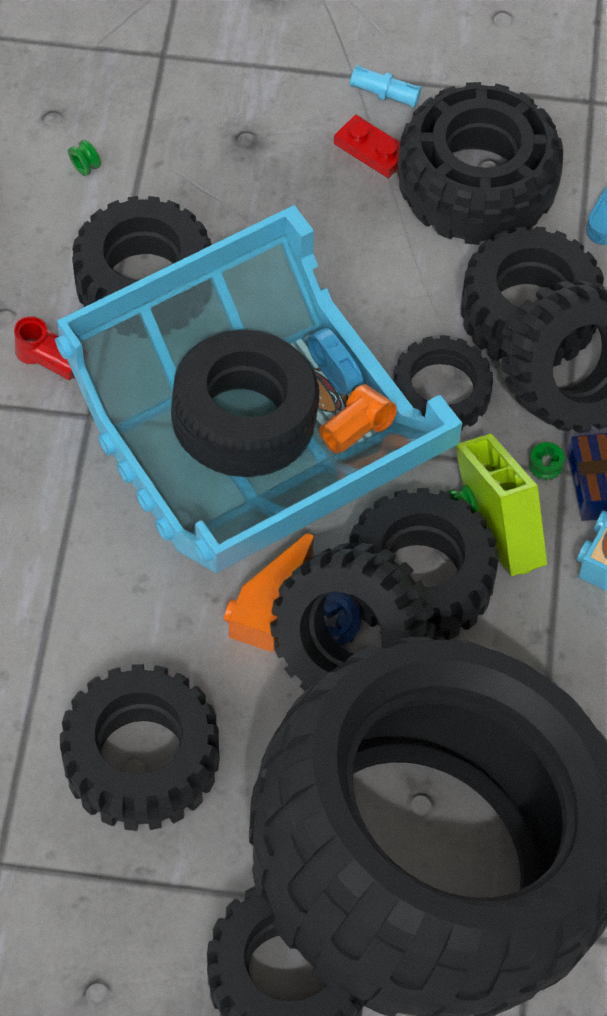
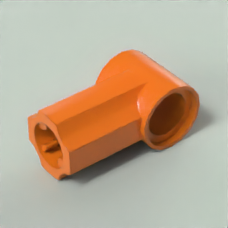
(363, 412)

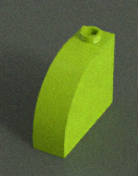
(506, 500)

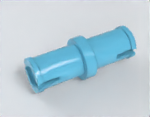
(385, 86)

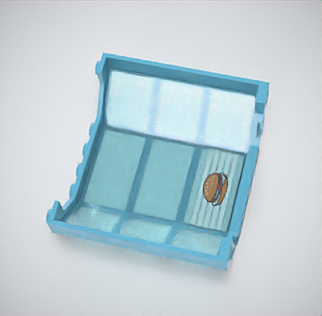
(126, 367)

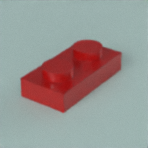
(369, 145)

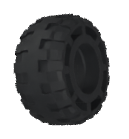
(471, 199)

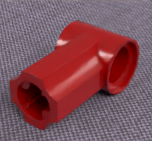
(42, 350)

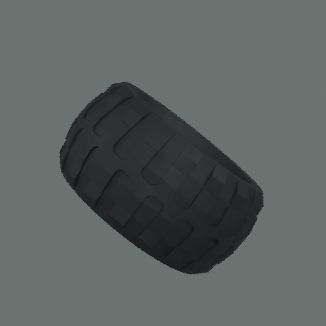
(369, 919)

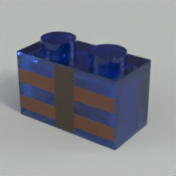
(589, 473)

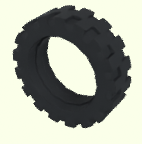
(451, 353)

